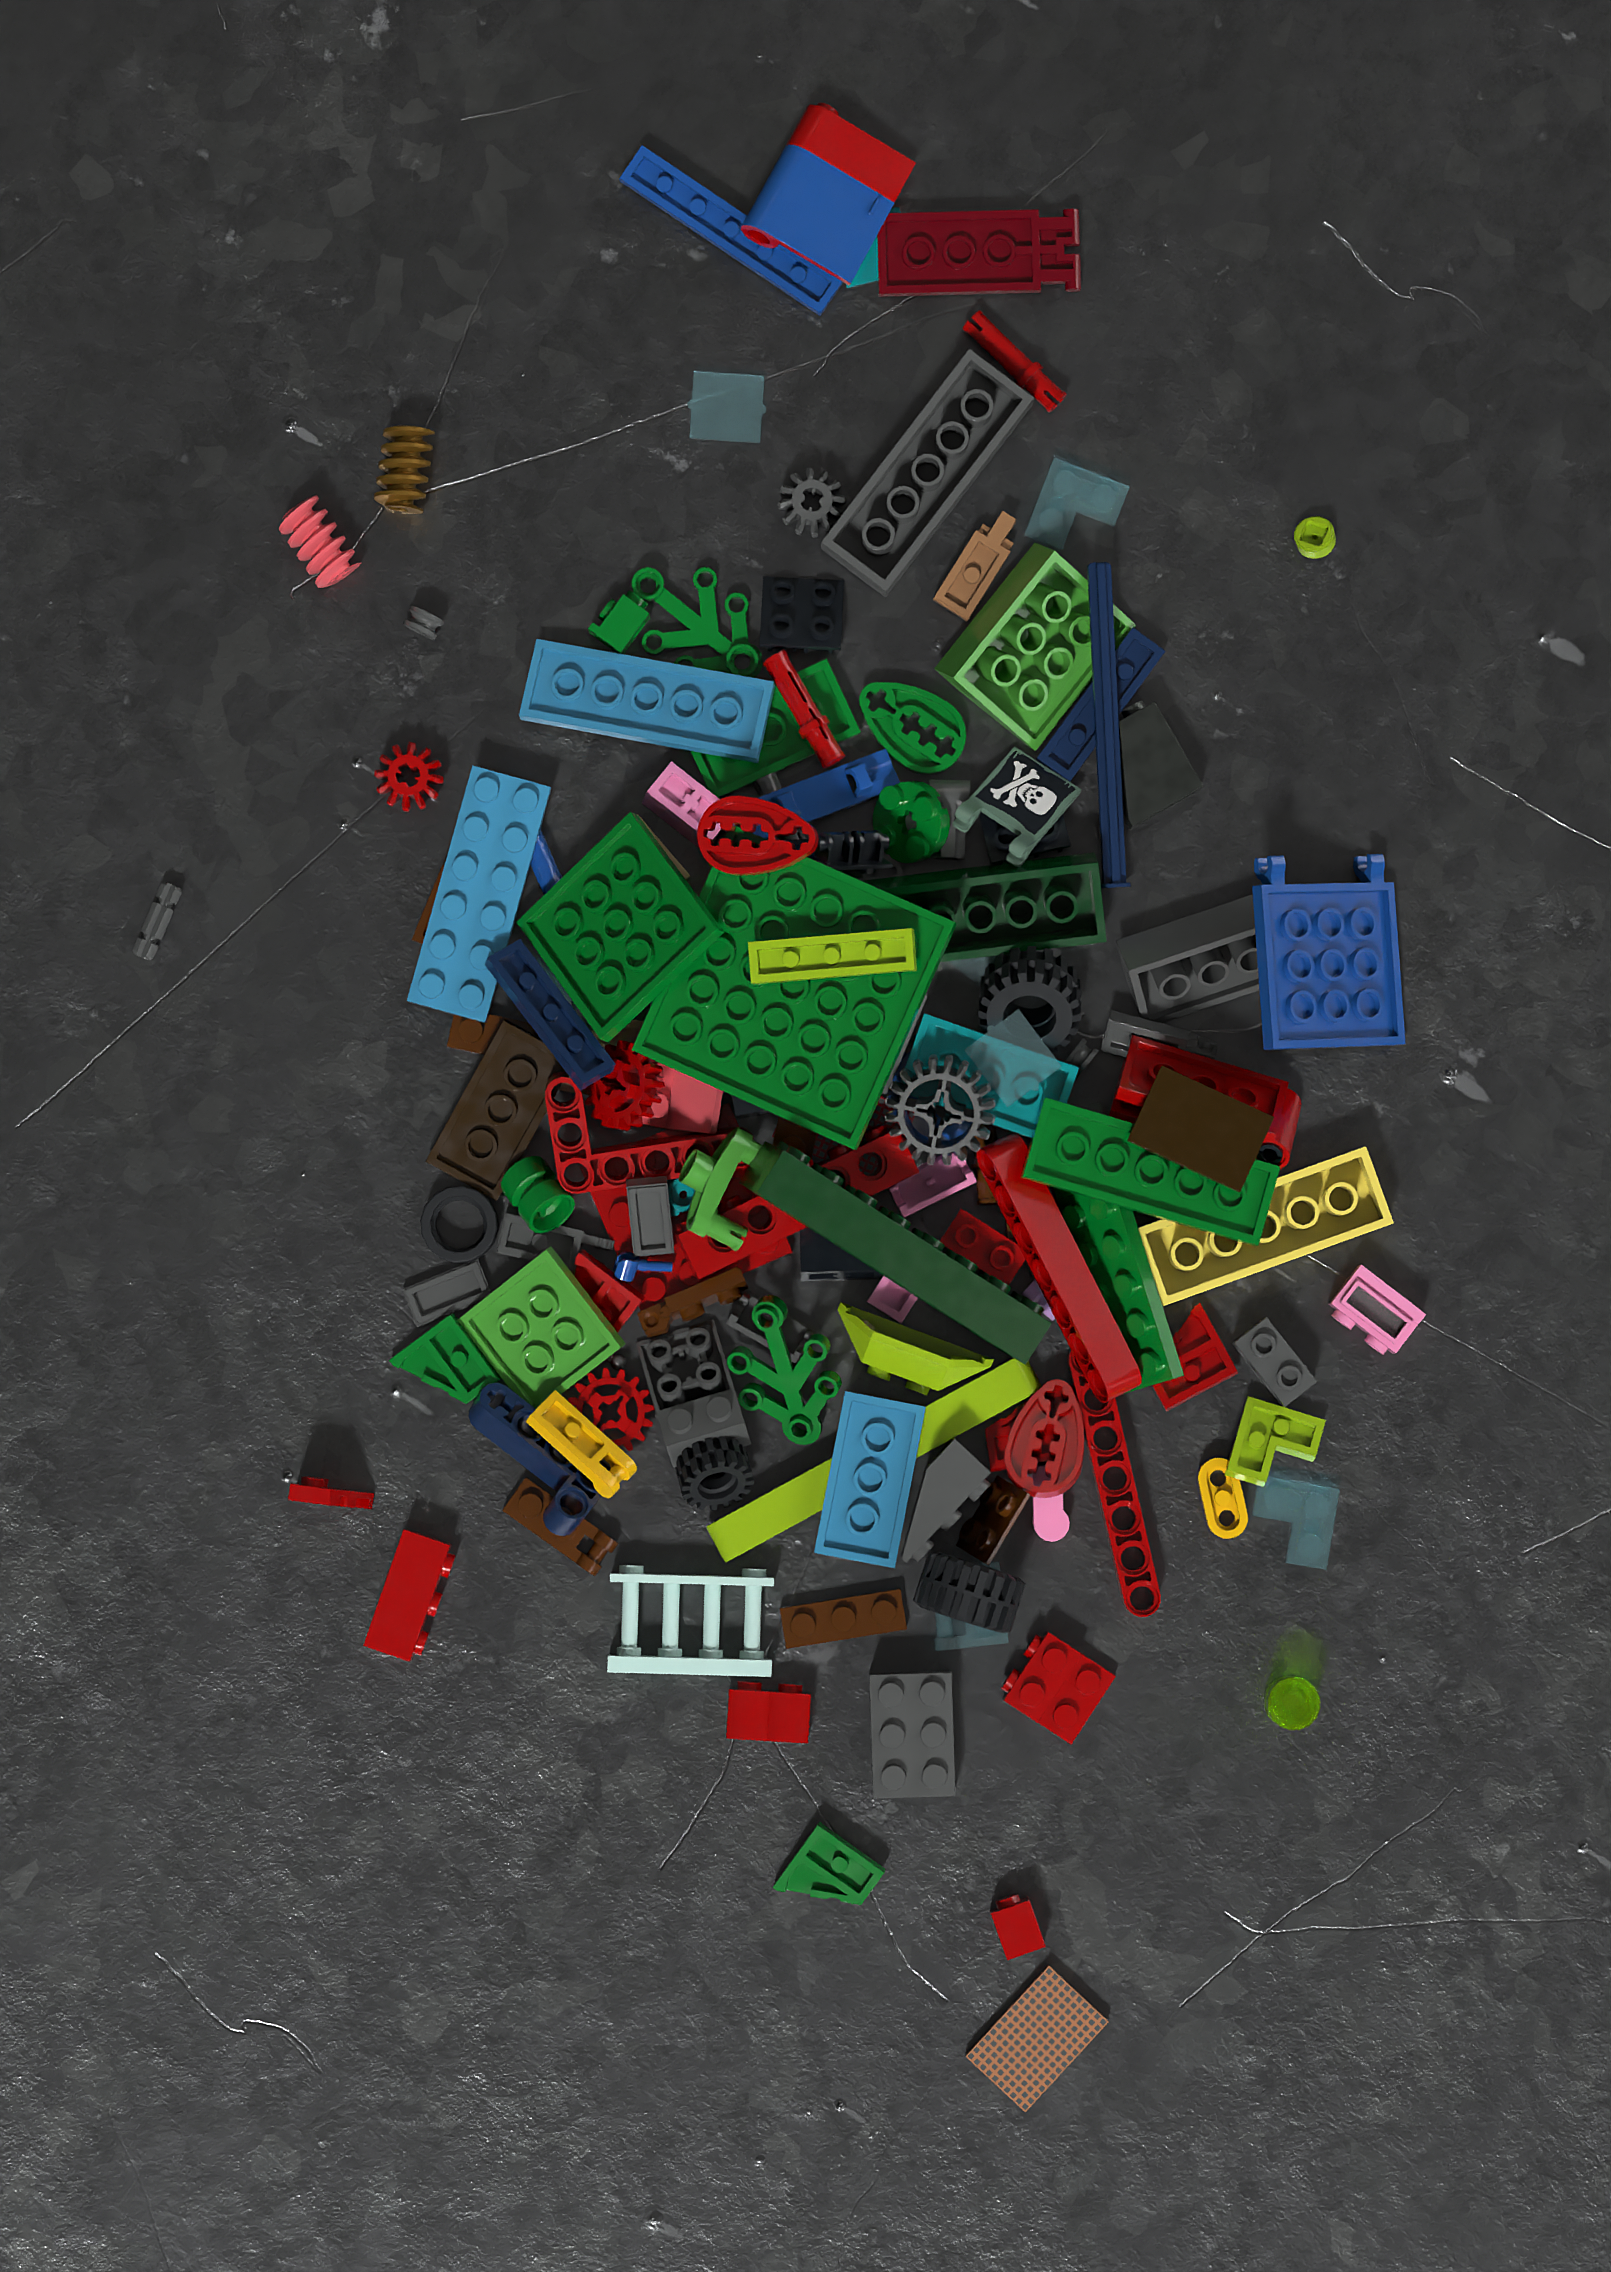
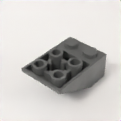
(692, 1388)
(943, 1488)

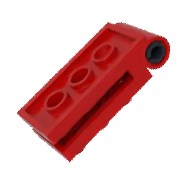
(1249, 1087)

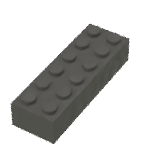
(927, 473)

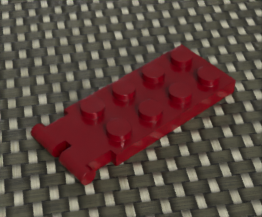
(977, 252)

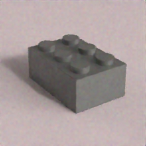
(912, 1734)

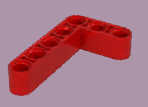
(633, 1153)

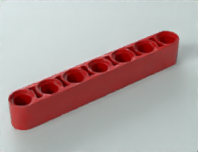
(1059, 1270)
(1113, 1499)

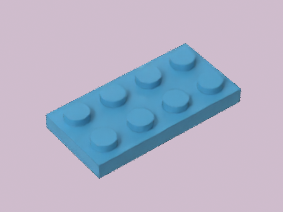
(869, 1479)

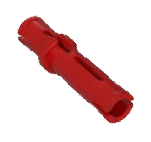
(1014, 361)
(811, 722)

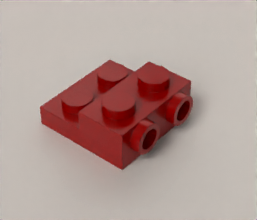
(1057, 1686)

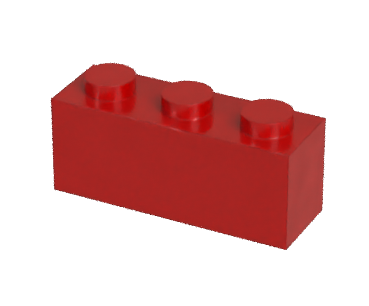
(409, 1595)

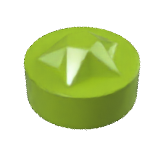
(1315, 537)

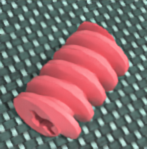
(317, 543)

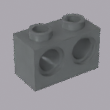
(1274, 1362)

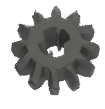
(797, 501)

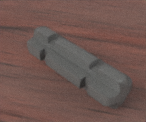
(157, 921)

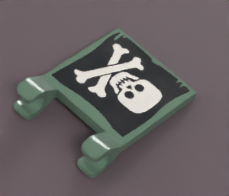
(1022, 799)

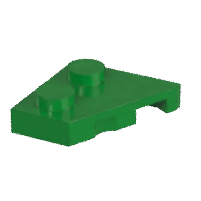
(448, 1360)
(830, 1869)

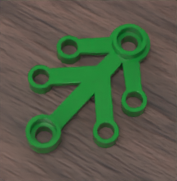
(702, 629)
(784, 1376)

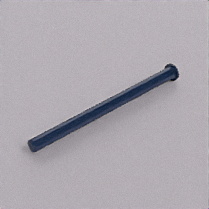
(1106, 725)

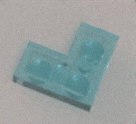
(1069, 492)
(1312, 1517)

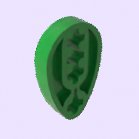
(931, 711)

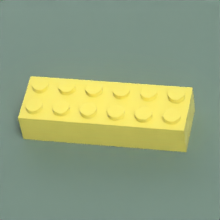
(1305, 1215)

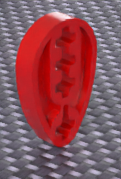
(745, 858)
(1067, 1452)

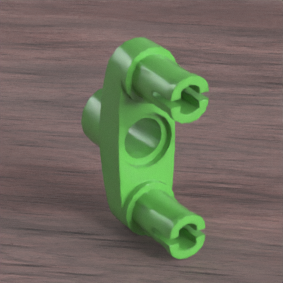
(710, 1179)

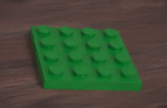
(619, 927)

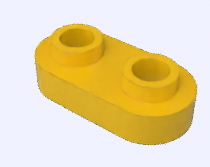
(1220, 1498)

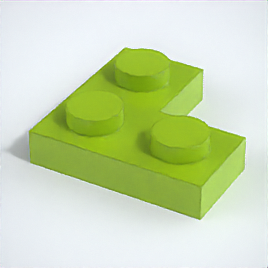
(1269, 1429)

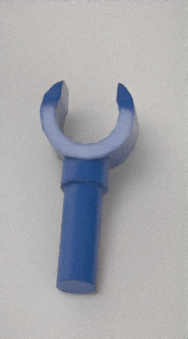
(627, 1265)

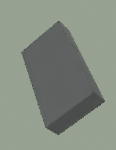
(650, 1216)
(447, 1293)

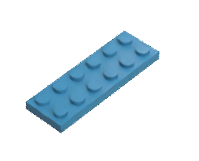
(647, 700)
(478, 893)

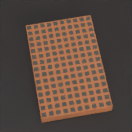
(1036, 2038)

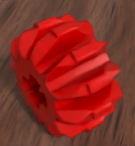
(402, 789)

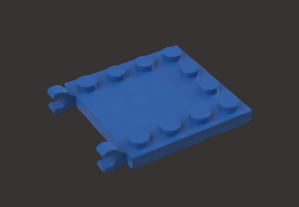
(1328, 959)

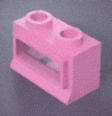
(1376, 1310)

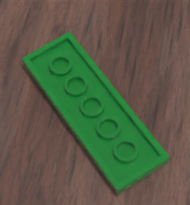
(1093, 1159)
(1121, 1270)

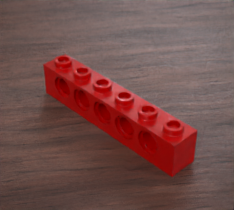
(892, 1168)

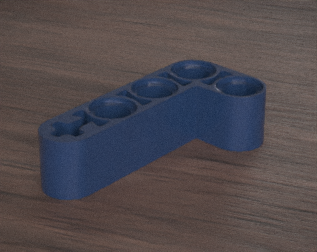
(488, 1416)

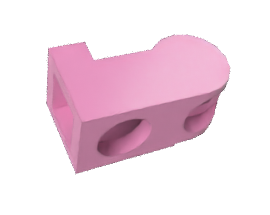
(1047, 1513)

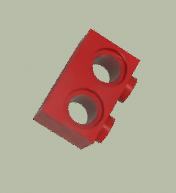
(983, 1246)

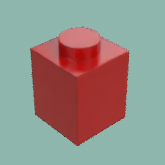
(1016, 1926)

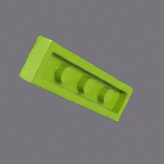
(832, 956)

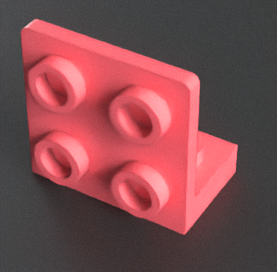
(685, 1104)

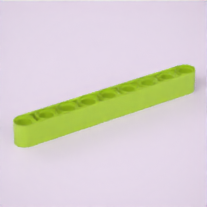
(806, 1493)

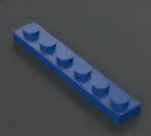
(721, 226)

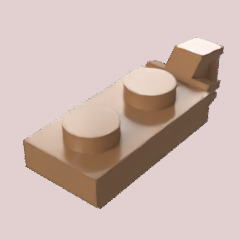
(976, 568)

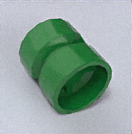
(537, 1194)

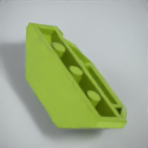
(908, 1352)

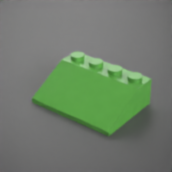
(1029, 647)

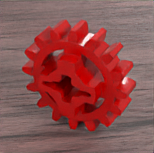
(627, 1091)
(627, 1390)

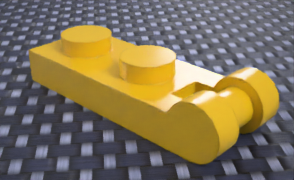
(582, 1443)

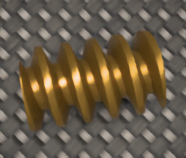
(403, 468)

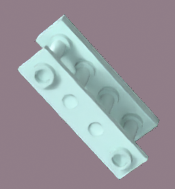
(710, 1658)

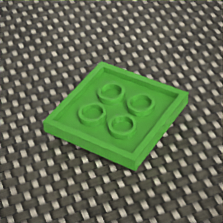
(541, 1330)

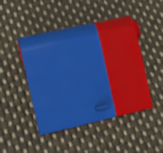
(828, 193)

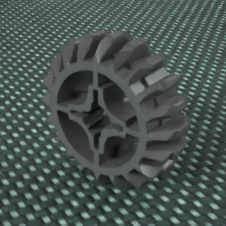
(959, 1112)

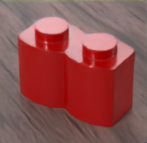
(768, 1714)

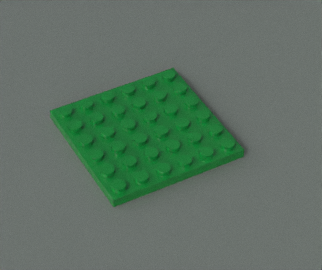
(801, 1046)

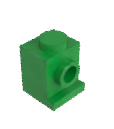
(621, 622)

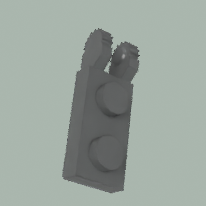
(521, 1242)

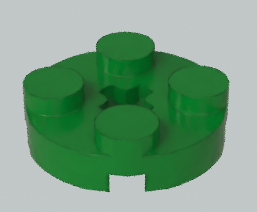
(931, 819)

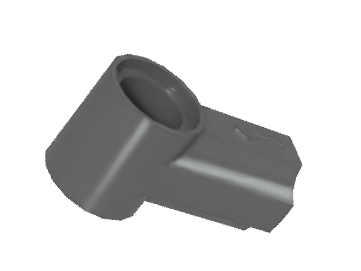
(951, 796)

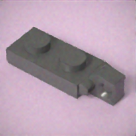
(1123, 1026)

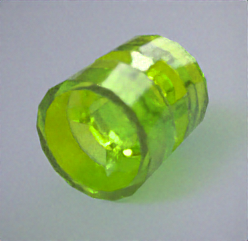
(1291, 1702)

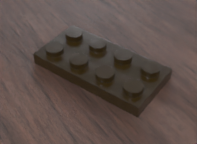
(497, 1111)

